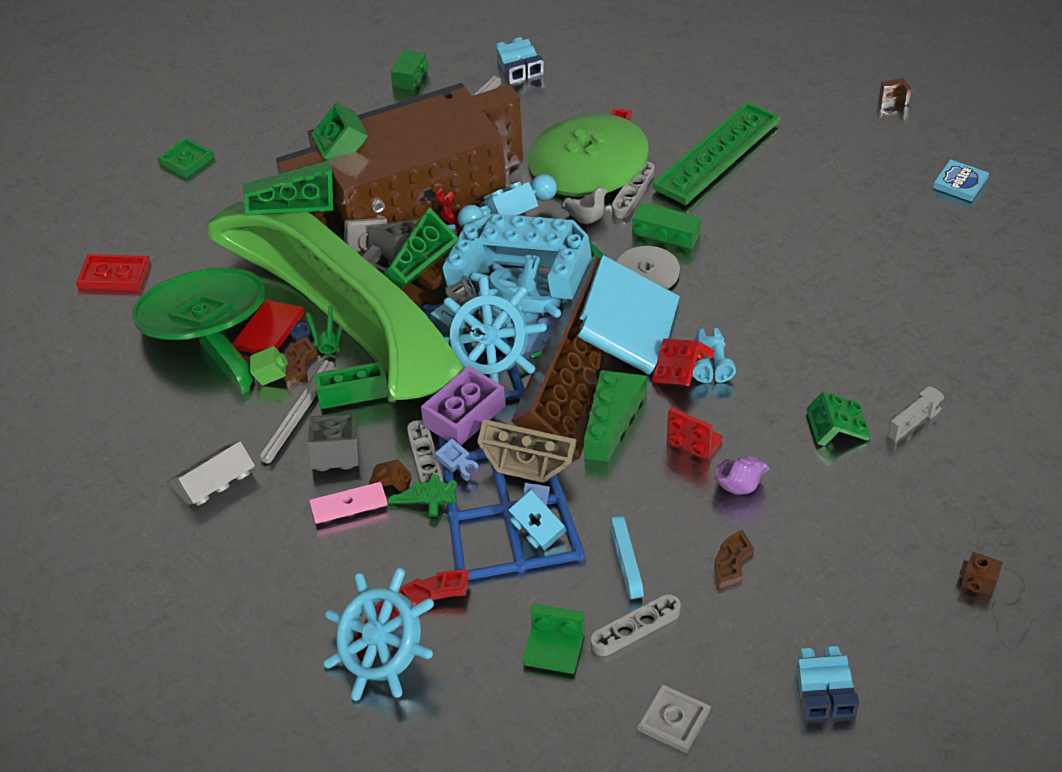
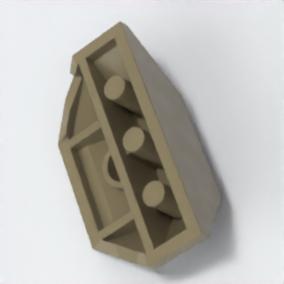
(525, 451)

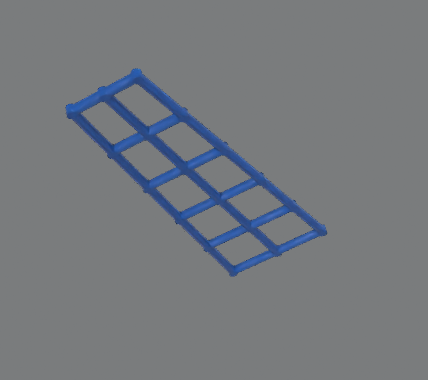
(556, 498)

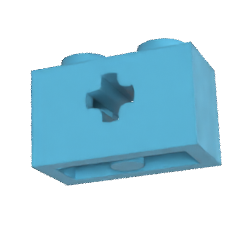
(532, 507)

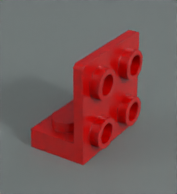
(678, 360)
(692, 434)

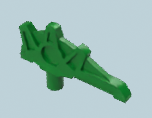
(430, 493)

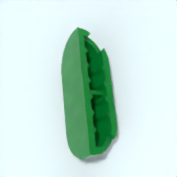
(228, 360)

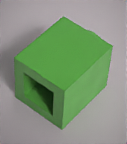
(268, 365)

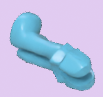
(724, 367)

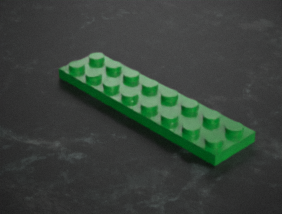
(715, 152)

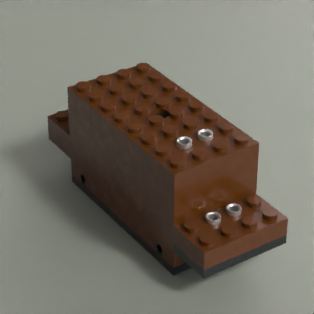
(418, 148)

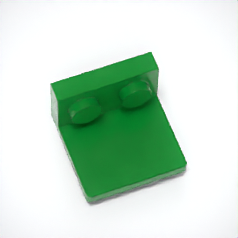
(836, 414)
(554, 638)

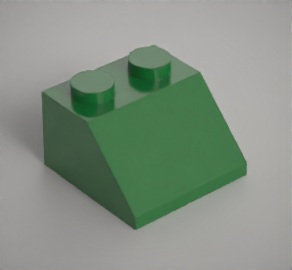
(339, 132)

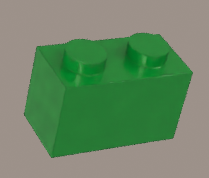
(409, 69)

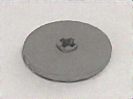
(662, 265)

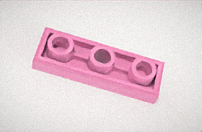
(348, 502)

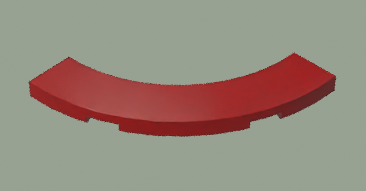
(436, 587)

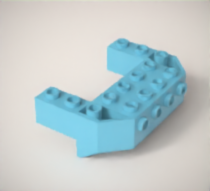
(510, 238)

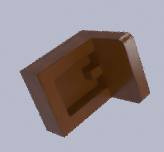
(895, 90)
(391, 473)

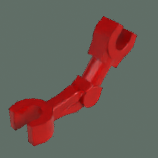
(446, 213)

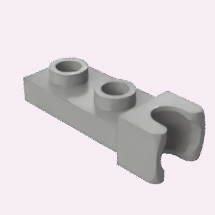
(916, 412)

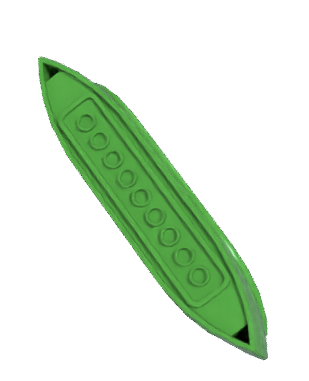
(362, 298)

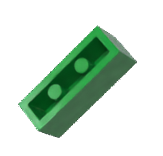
(666, 225)
(351, 385)

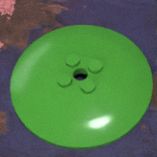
(612, 157)

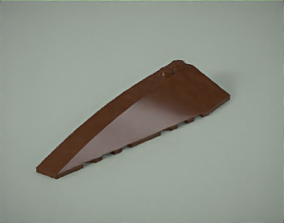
(565, 376)

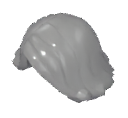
(588, 208)

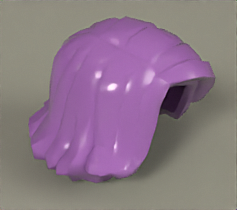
(742, 475)

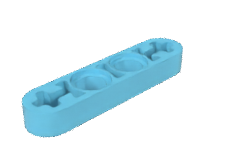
(626, 557)

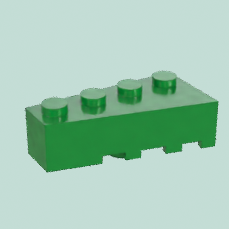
(291, 191)
(421, 249)
(613, 406)

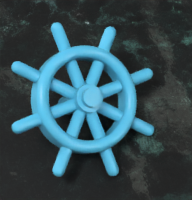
(506, 281)
(489, 333)
(378, 634)

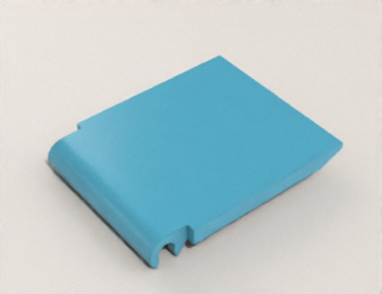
(627, 315)

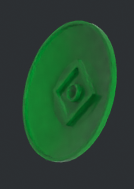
(198, 303)

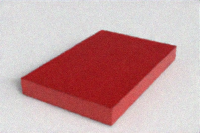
(113, 272)
(268, 327)

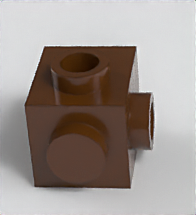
(980, 573)

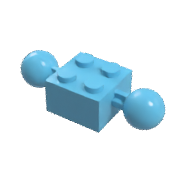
(511, 200)

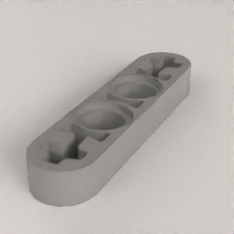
(636, 190)
(423, 458)
(638, 628)

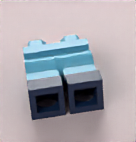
(519, 58)
(825, 684)

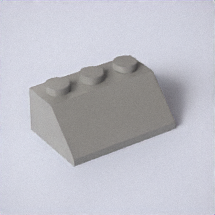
(212, 473)

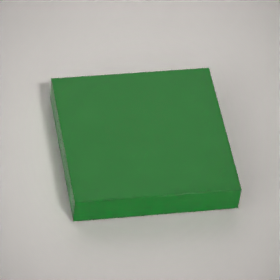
(186, 157)

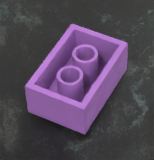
(462, 405)

